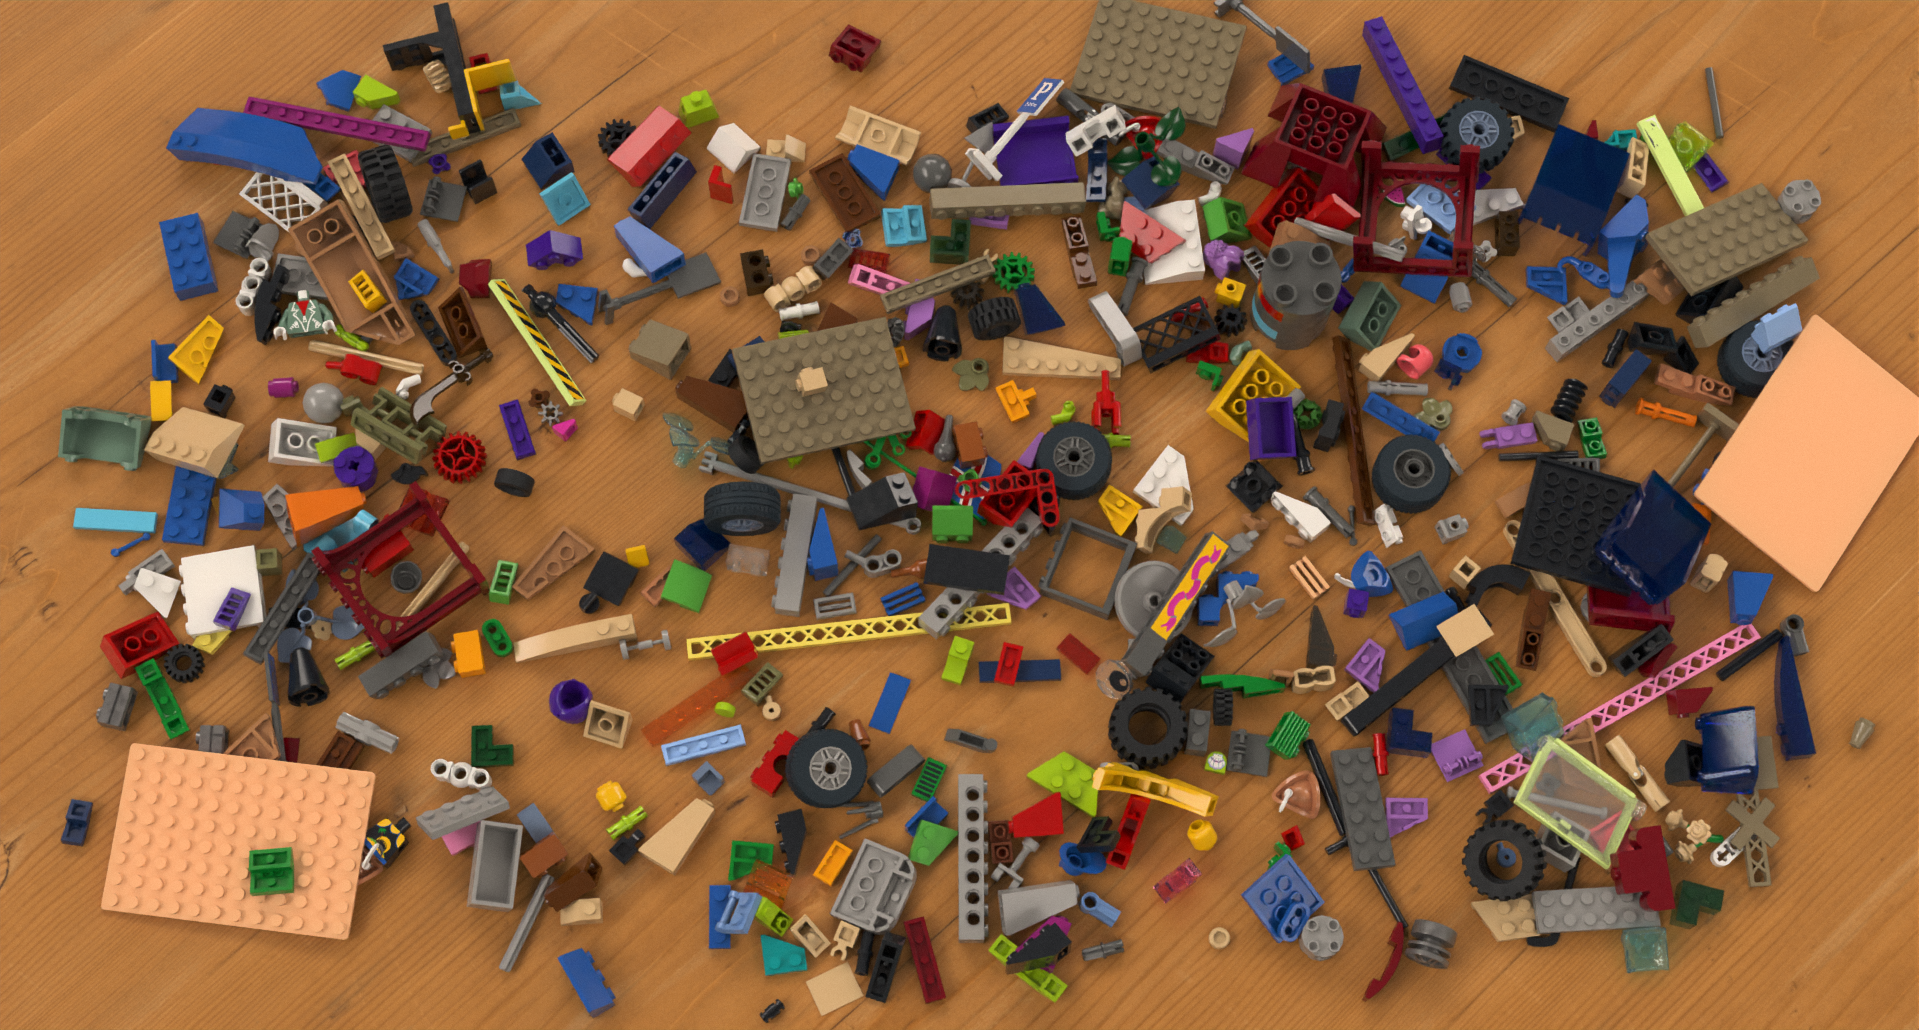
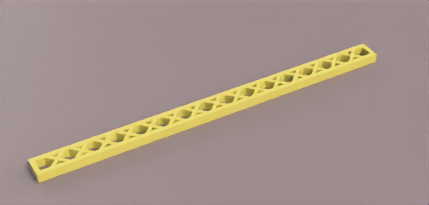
(849, 631)

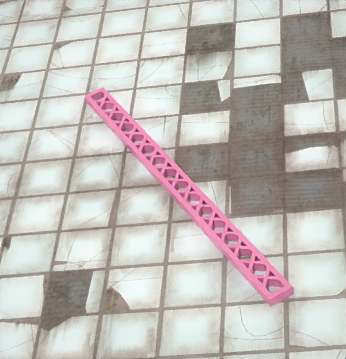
(1630, 693)

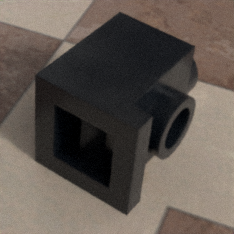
(215, 396)

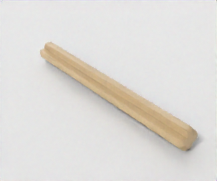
(385, 361)
(432, 585)

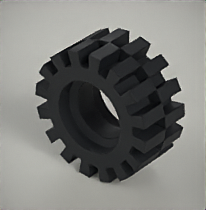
(175, 655)
(1223, 707)

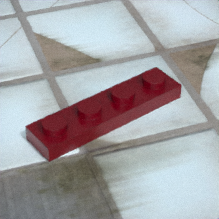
(924, 960)

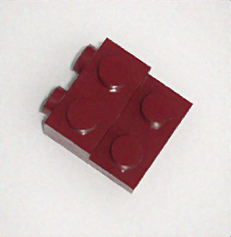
(854, 48)

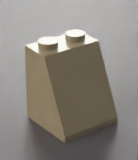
(660, 348)

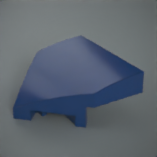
(339, 89)
(414, 281)

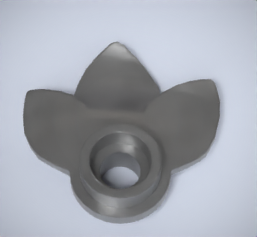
(440, 670)

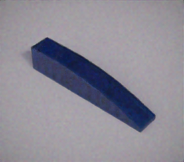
(1790, 706)

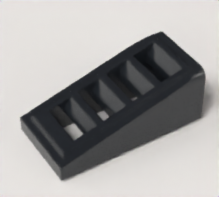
(975, 123)

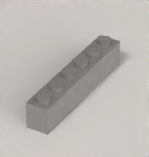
(795, 555)

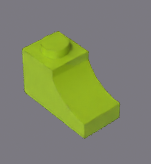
(957, 660)

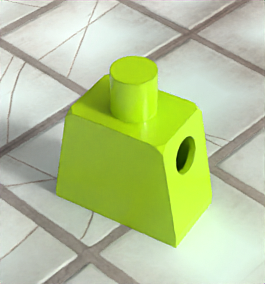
(697, 108)

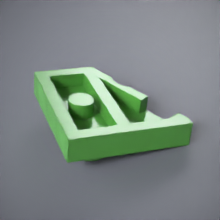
(930, 842)

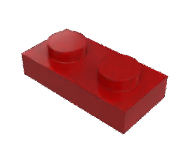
(1008, 664)

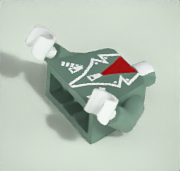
(304, 318)

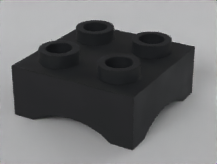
(1331, 421)

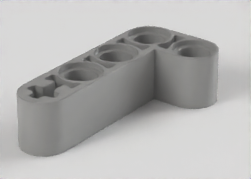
(1117, 327)

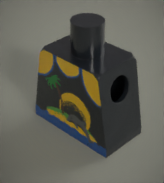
(389, 838)

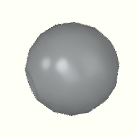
(323, 402)

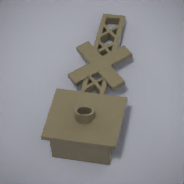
(1753, 823)

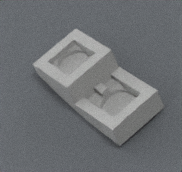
(1567, 315)
(856, 467)

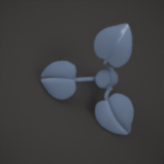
(343, 625)

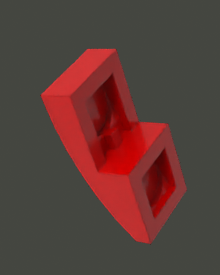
(1212, 354)

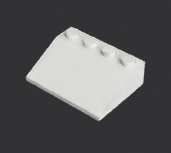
(1185, 260)

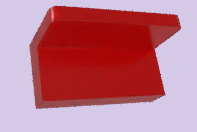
(718, 189)
(927, 431)
(734, 653)

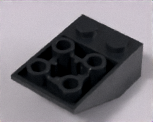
(1180, 668)
(1040, 952)

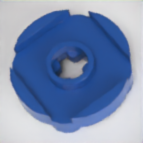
(1471, 348)

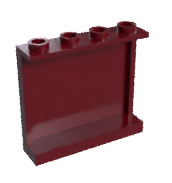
(1625, 612)

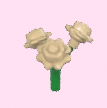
(1698, 833)

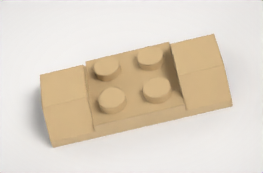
(879, 135)

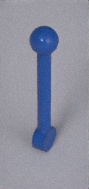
(116, 552)

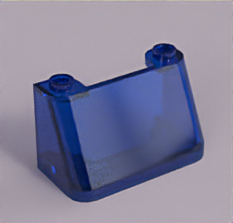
(1729, 750)

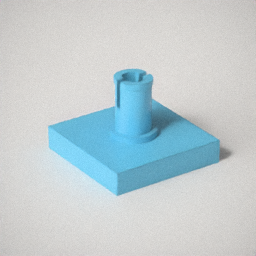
(565, 199)

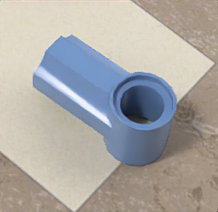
(1102, 911)

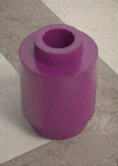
(283, 387)

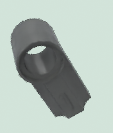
(1796, 635)

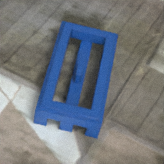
(918, 592)

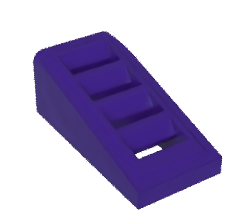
(222, 612)

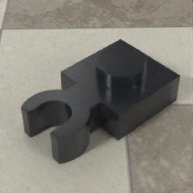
(1496, 806)

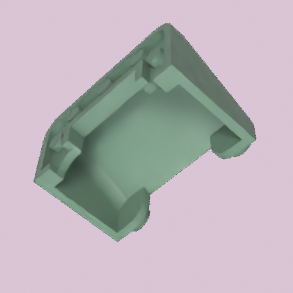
(103, 436)

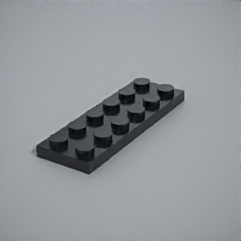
(1513, 93)

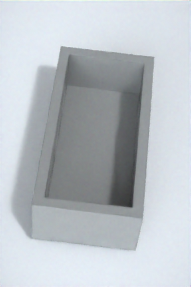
(494, 866)

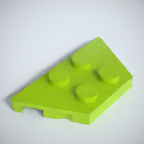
(1070, 778)

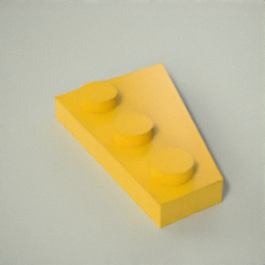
(197, 349)

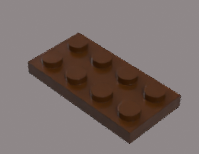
(844, 193)

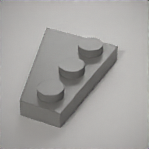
(276, 504)

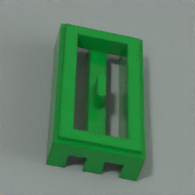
(1507, 668)

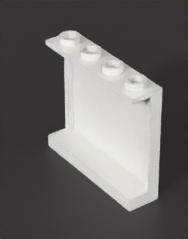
(209, 580)

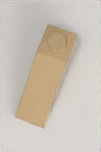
(1635, 171)
(1383, 358)

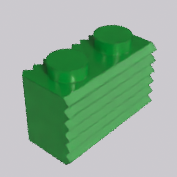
(1119, 256)
(1288, 735)

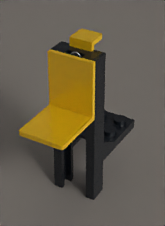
(463, 81)

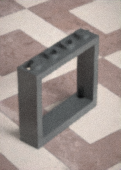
(1099, 535)

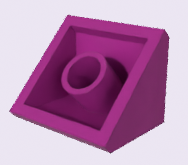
(933, 488)

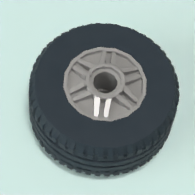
(807, 771)

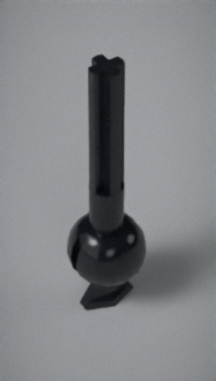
(543, 305)

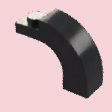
(1500, 576)

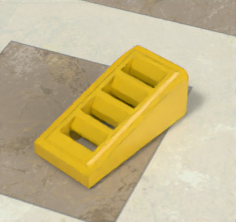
(375, 300)

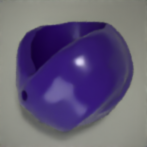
(570, 701)

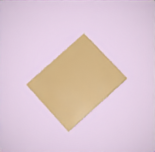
(1465, 630)
(834, 988)

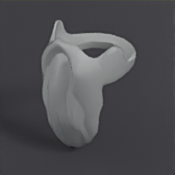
(263, 241)

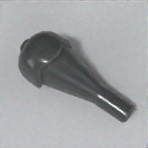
(945, 448)

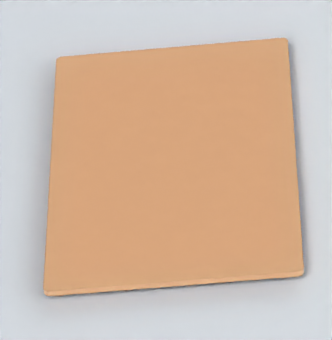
(1813, 453)
(199, 813)

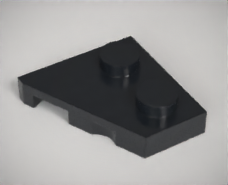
(1484, 703)

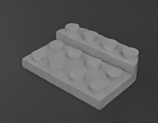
(875, 889)

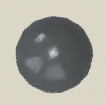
(932, 172)

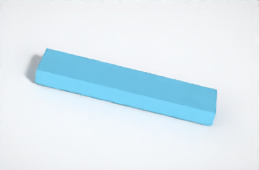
(115, 520)

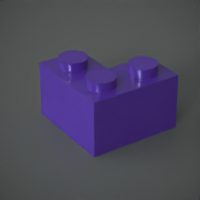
(554, 248)

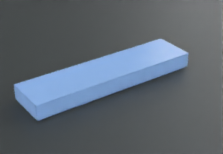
(703, 745)

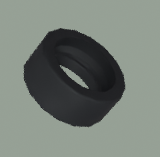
(745, 454)
(514, 482)

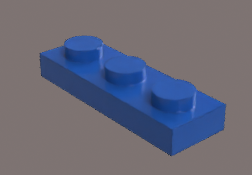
(717, 903)

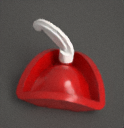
(1141, 124)

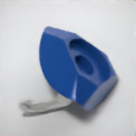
(1368, 576)

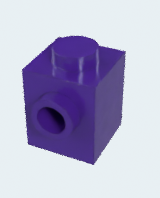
(1356, 603)

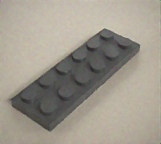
(1362, 809)

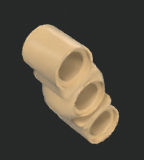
(793, 288)

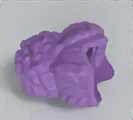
(1222, 258)

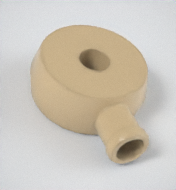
(771, 706)

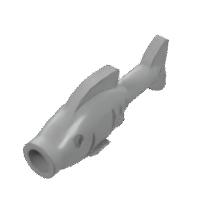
(434, 241)

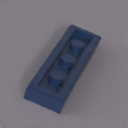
(1027, 672)

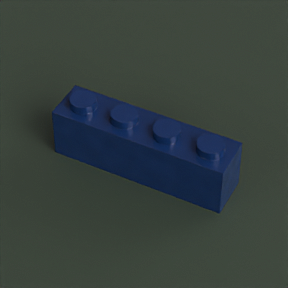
(662, 190)

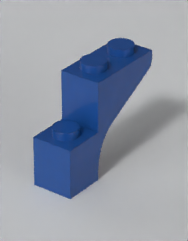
(1209, 606)

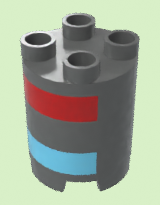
(1295, 293)

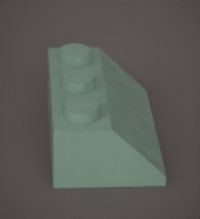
(1370, 315)

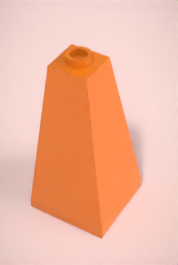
(321, 511)

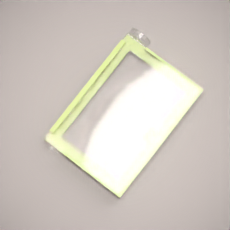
(1578, 800)

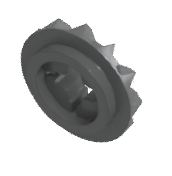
(896, 326)

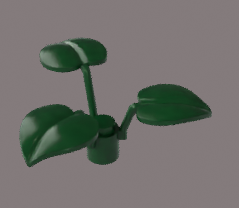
(1169, 169)

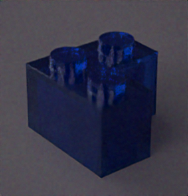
(1403, 739)

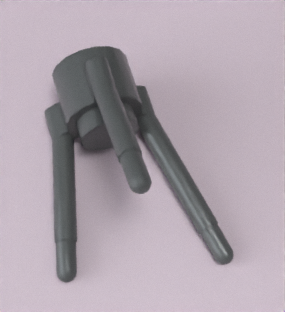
(871, 809)

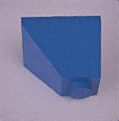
(241, 509)

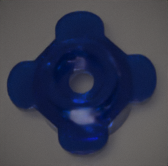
(853, 234)

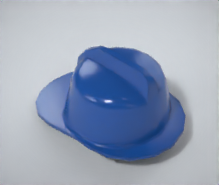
(1078, 863)

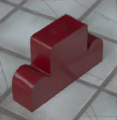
(1644, 870)

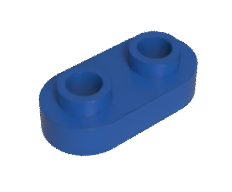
(1293, 921)

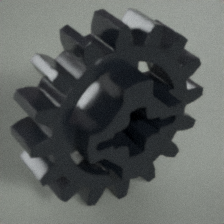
(618, 134)

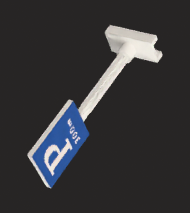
(1032, 107)

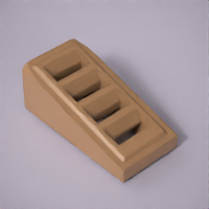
(1281, 676)

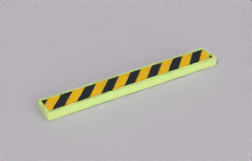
(537, 342)

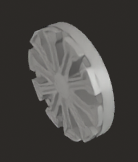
(1453, 463)

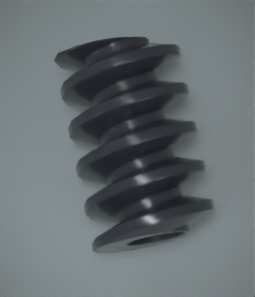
(1568, 399)

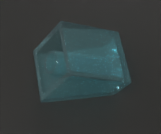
(1530, 722)

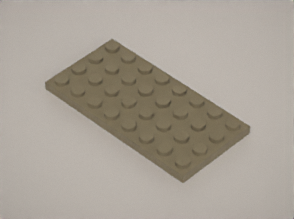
(1726, 239)

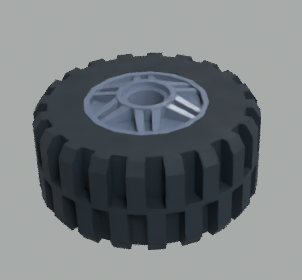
(1477, 124)

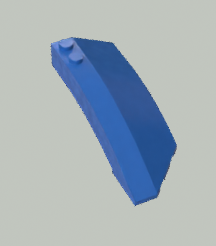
(247, 144)

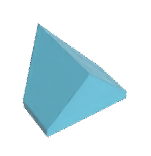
(516, 96)

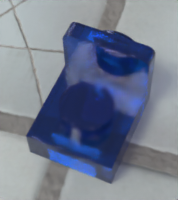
(1448, 370)

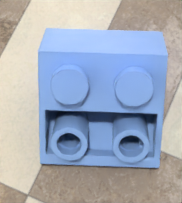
(1777, 328)

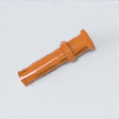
(1654, 413)

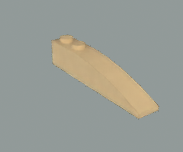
(576, 638)

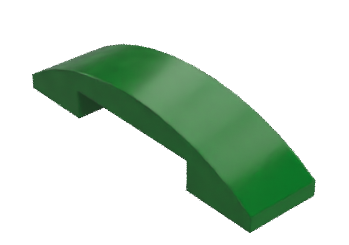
(162, 698)

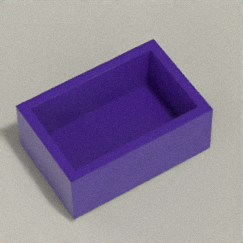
(1270, 428)

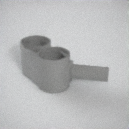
(881, 561)

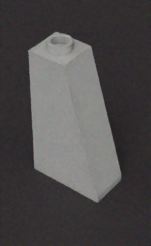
(1034, 903)

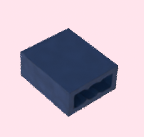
(1625, 378)

